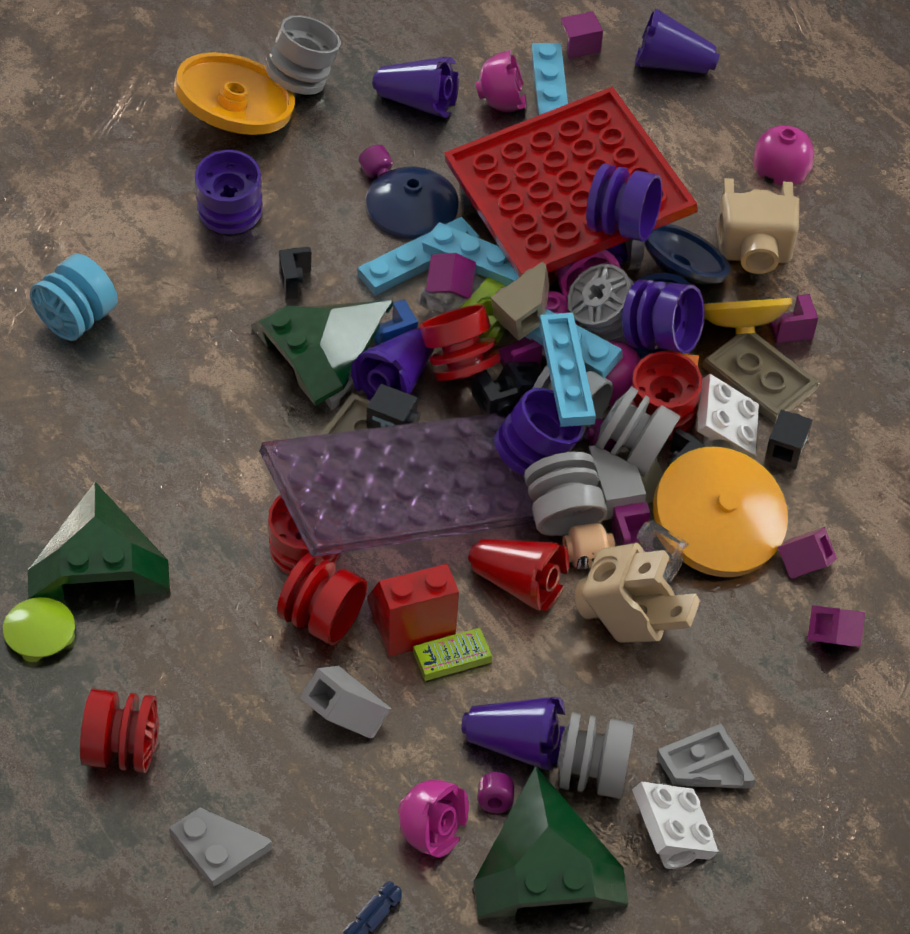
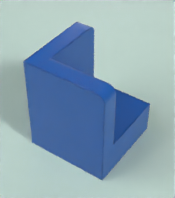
(402, 321)

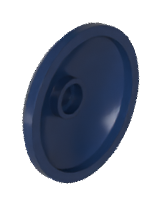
(411, 201)
(687, 255)

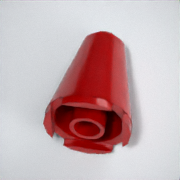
(522, 568)

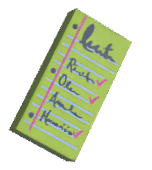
(452, 654)

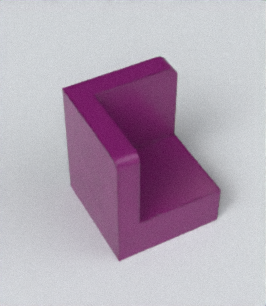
(583, 34)
(451, 274)
(796, 324)
(522, 351)
(628, 521)
(807, 552)
(836, 626)

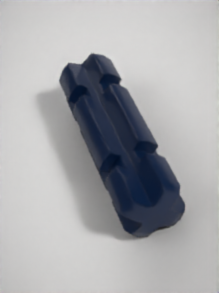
(375, 910)

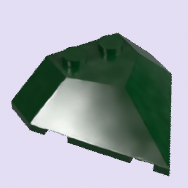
(322, 341)
(98, 546)
(546, 859)

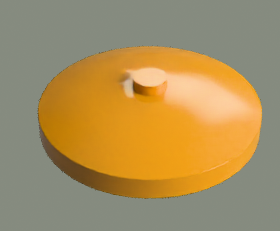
(233, 93)
(723, 509)

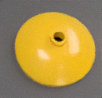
(746, 314)

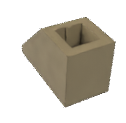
(522, 302)

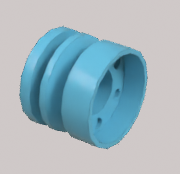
(73, 296)

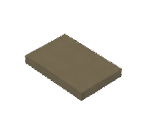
(761, 374)

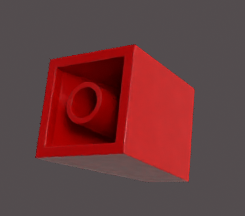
(415, 608)

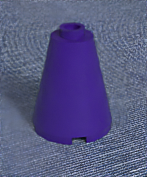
(674, 47)
(421, 84)
(392, 363)
(518, 729)

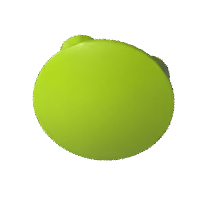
(38, 628)

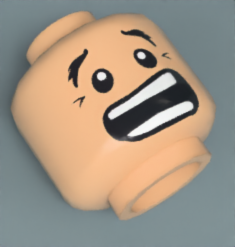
(585, 542)

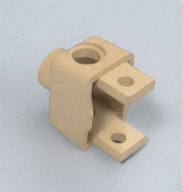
(757, 226)
(626, 584)

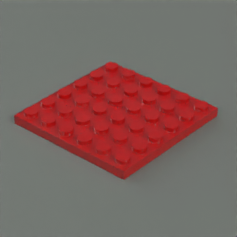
(538, 176)

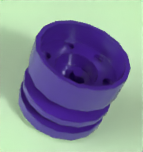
(228, 192)
(624, 202)
(663, 316)
(534, 431)

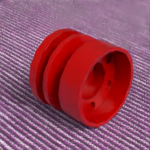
(458, 337)
(671, 382)
(285, 540)
(321, 598)
(113, 730)

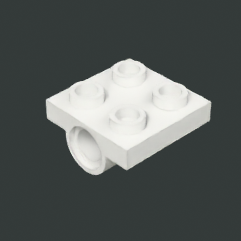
(727, 417)
(675, 823)

